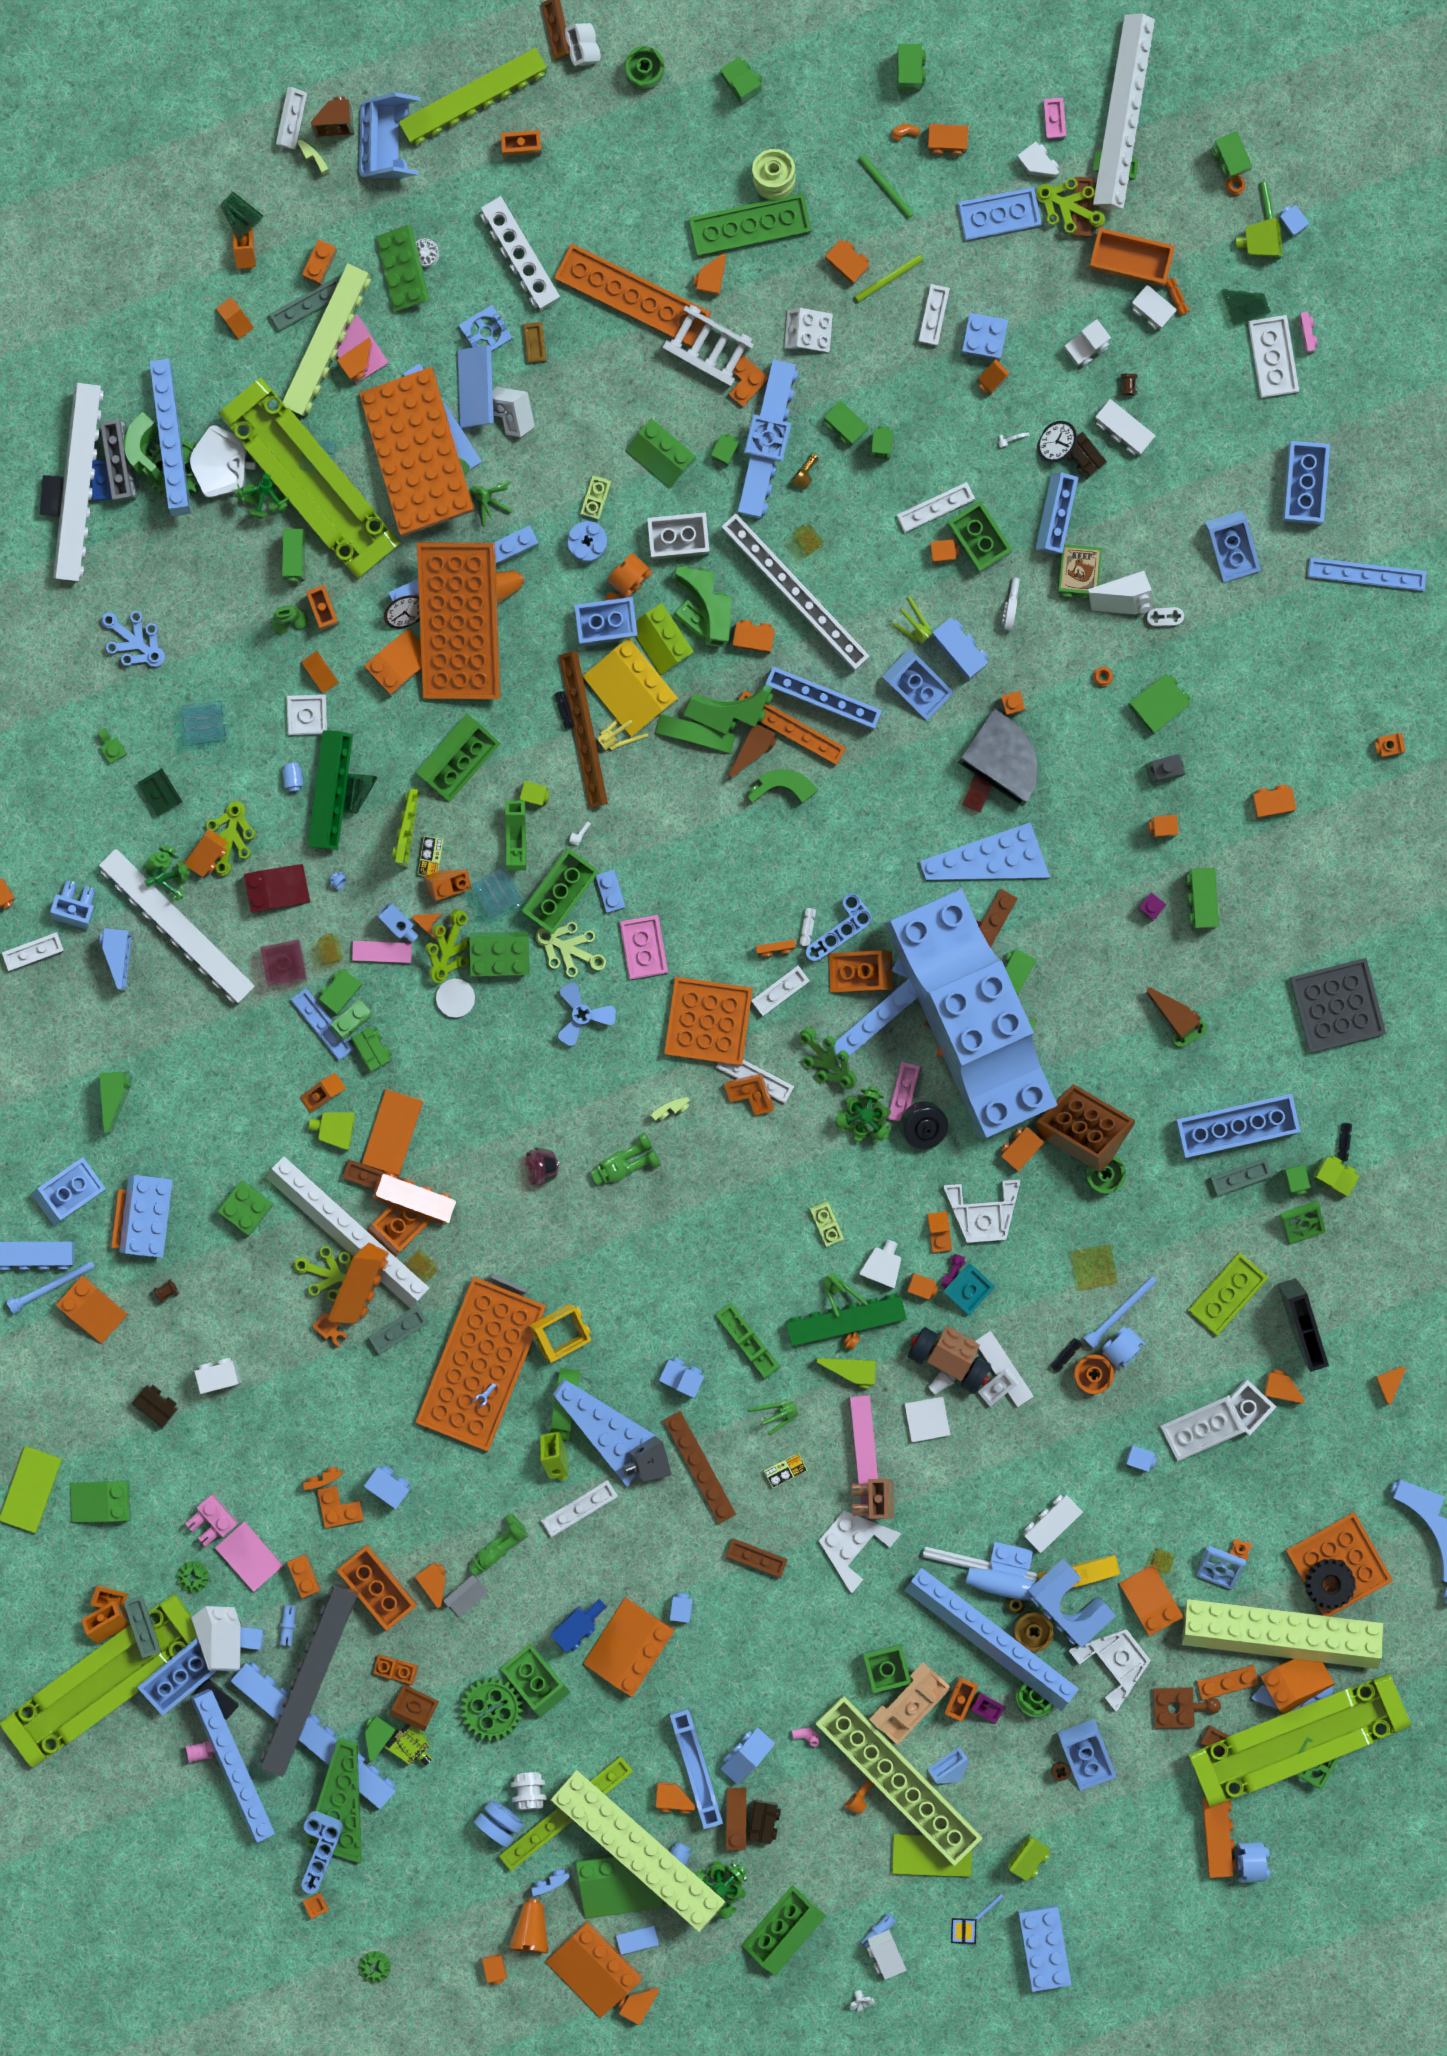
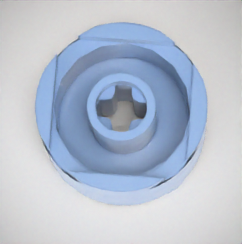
(592, 532)
(1123, 1348)
(1252, 1862)

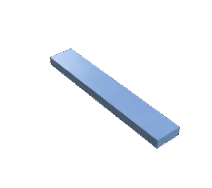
(463, 445)
(1367, 574)

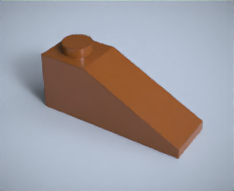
(754, 747)
(1176, 1014)
(736, 1819)

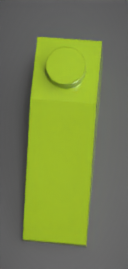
(856, 1371)

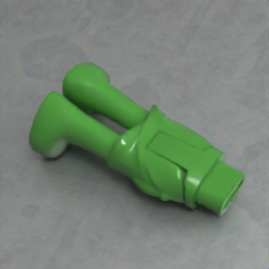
(287, 614)
(616, 1167)
(497, 1548)

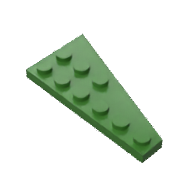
(342, 1801)

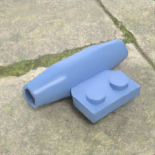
(1007, 1573)

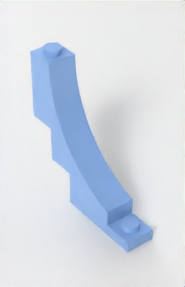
(1427, 1506)

